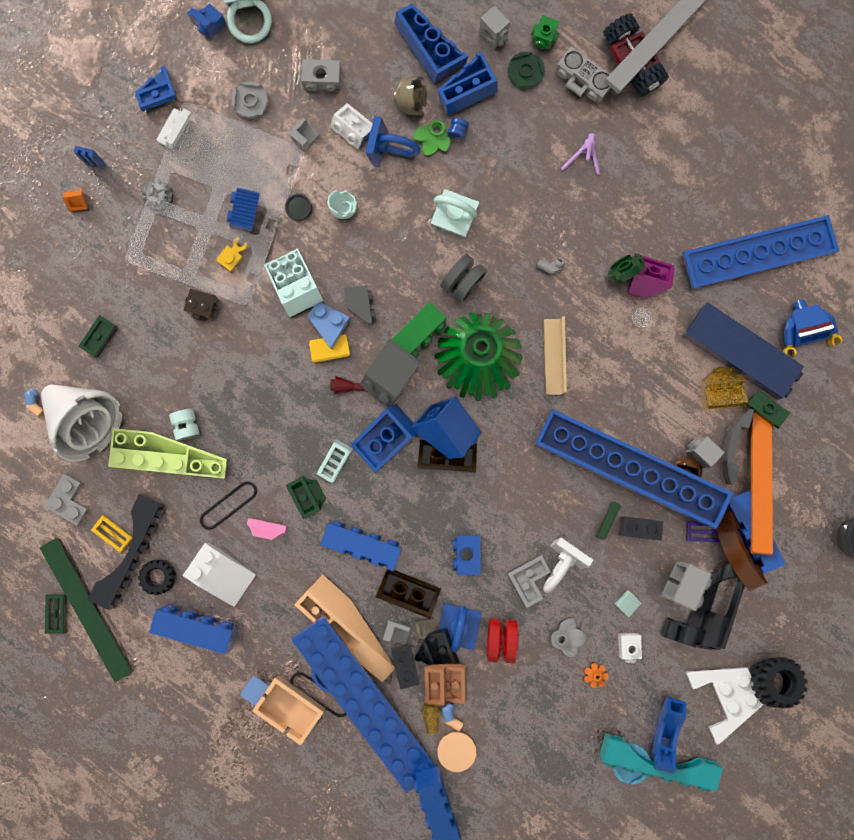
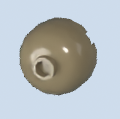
(411, 96)

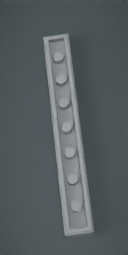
(652, 44)

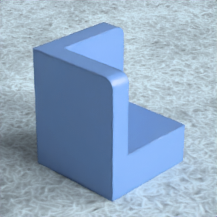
(254, 690)

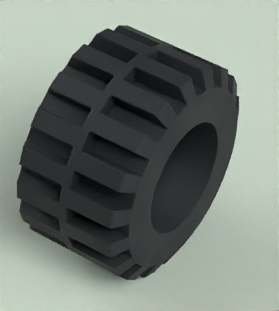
(793, 682)

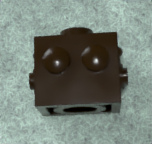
(201, 305)

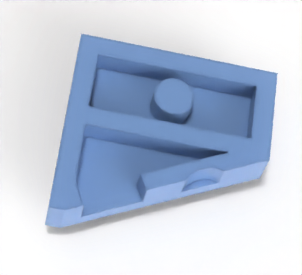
(328, 323)

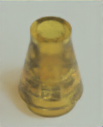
(431, 717)

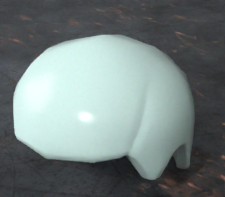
(342, 204)

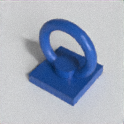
(379, 143)
(461, 625)

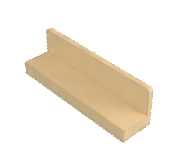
(555, 356)

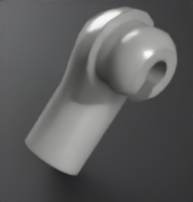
(553, 267)

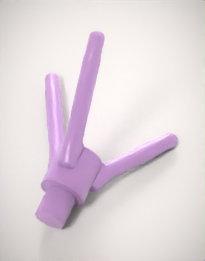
(589, 149)

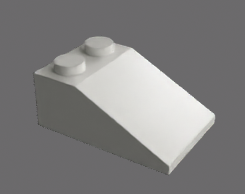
(219, 574)

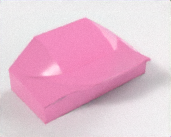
(266, 529)

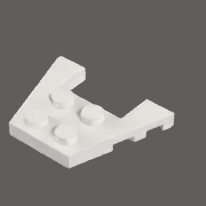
(734, 695)

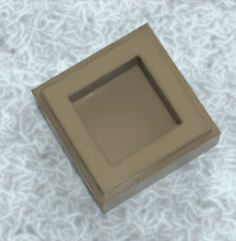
(424, 627)

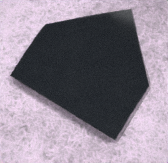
(437, 649)

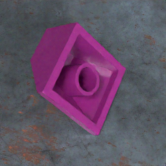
(652, 279)

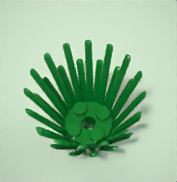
(475, 365)

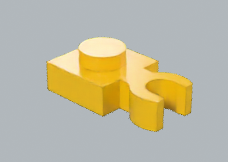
(231, 257)

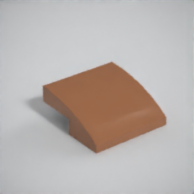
(445, 684)

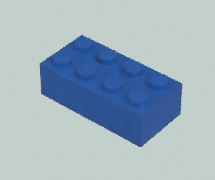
(194, 629)

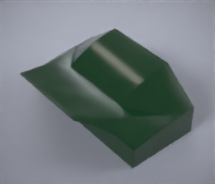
(306, 496)

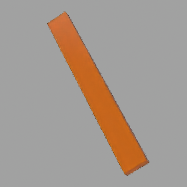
(761, 487)

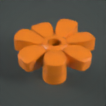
(593, 672)

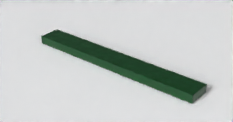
(86, 611)

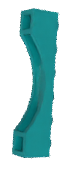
(697, 772)

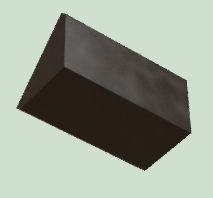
(432, 459)
(408, 593)

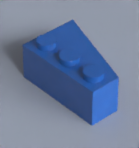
(468, 86)

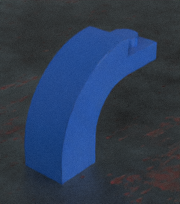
(666, 734)

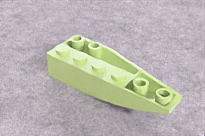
(160, 454)

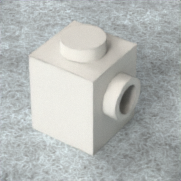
(630, 647)

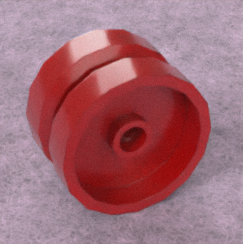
(502, 640)

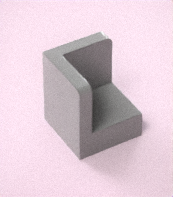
(303, 134)
(397, 632)

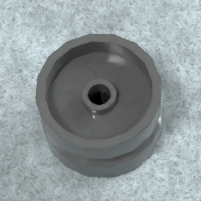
(463, 278)

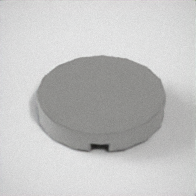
(250, 100)

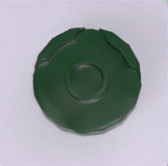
(526, 70)
(626, 268)

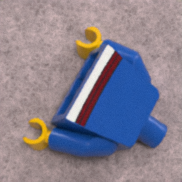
(809, 326)

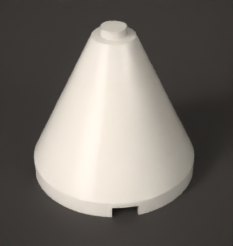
(79, 420)

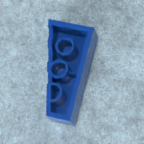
(428, 43)
(741, 508)
(361, 545)
(436, 805)

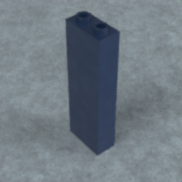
(744, 351)

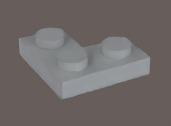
(62, 501)
(524, 578)

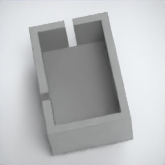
(691, 587)

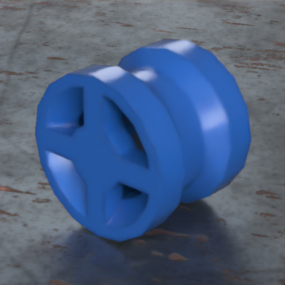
(458, 128)

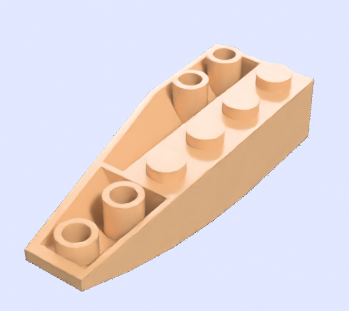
(328, 600)

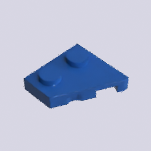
(156, 91)

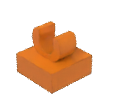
(75, 200)

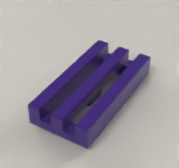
(689, 531)

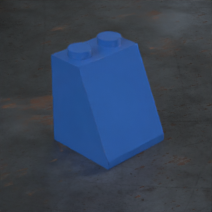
(448, 428)

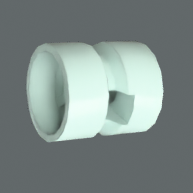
(181, 418)

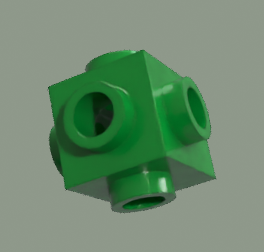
(545, 32)

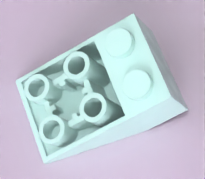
(293, 283)

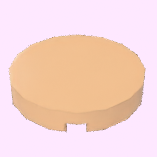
(456, 751)

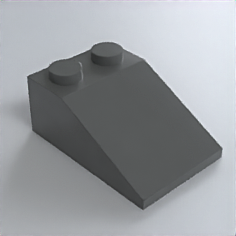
(390, 373)

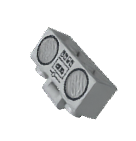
(585, 73)

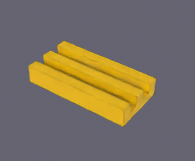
(125, 543)

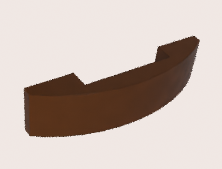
(737, 553)

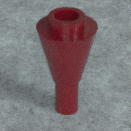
(341, 385)

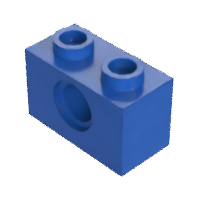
(470, 566)

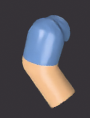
(30, 402)
(448, 717)

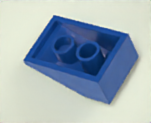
(384, 437)

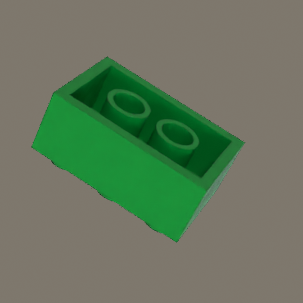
(421, 330)

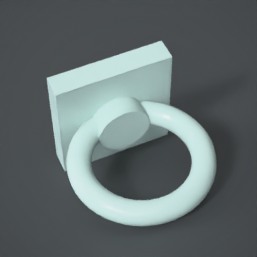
(240, 4)
(454, 213)

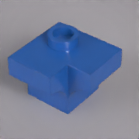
(207, 20)

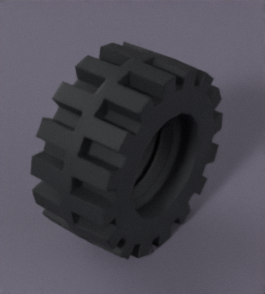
(168, 577)

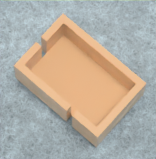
(289, 707)

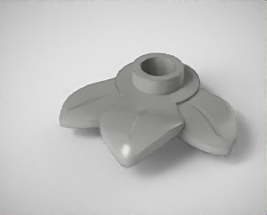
(571, 638)

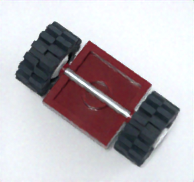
(622, 42)

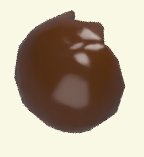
(690, 465)

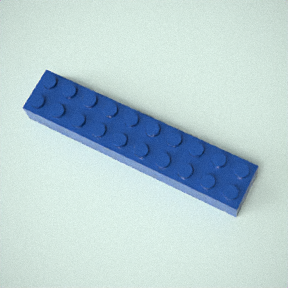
(634, 469)

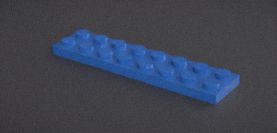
(760, 252)

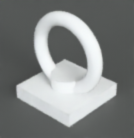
(568, 558)

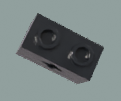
(641, 528)
(405, 666)

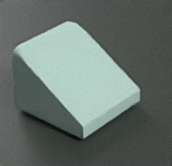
(628, 603)

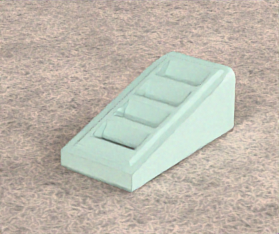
(343, 447)

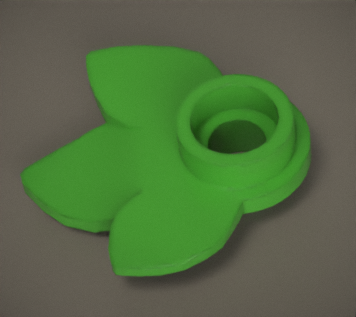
(432, 140)

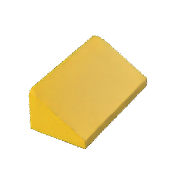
(321, 351)

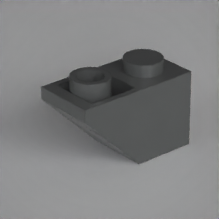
(358, 303)

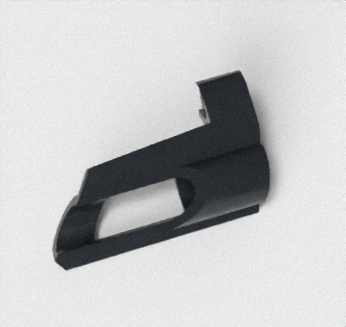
(705, 627)

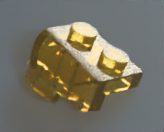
(725, 389)

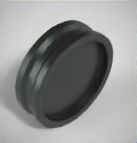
(298, 207)

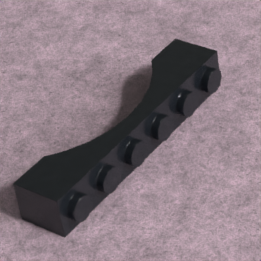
(144, 516)

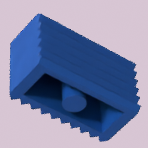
(243, 210)

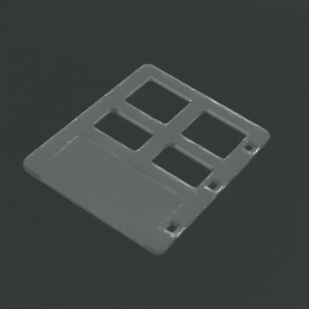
(223, 157)

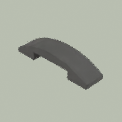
(731, 470)

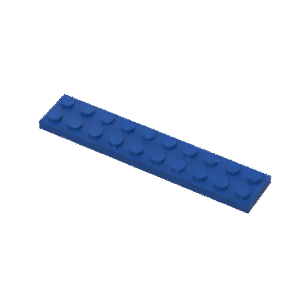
(362, 701)

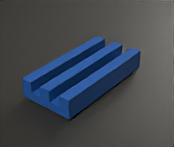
(92, 158)

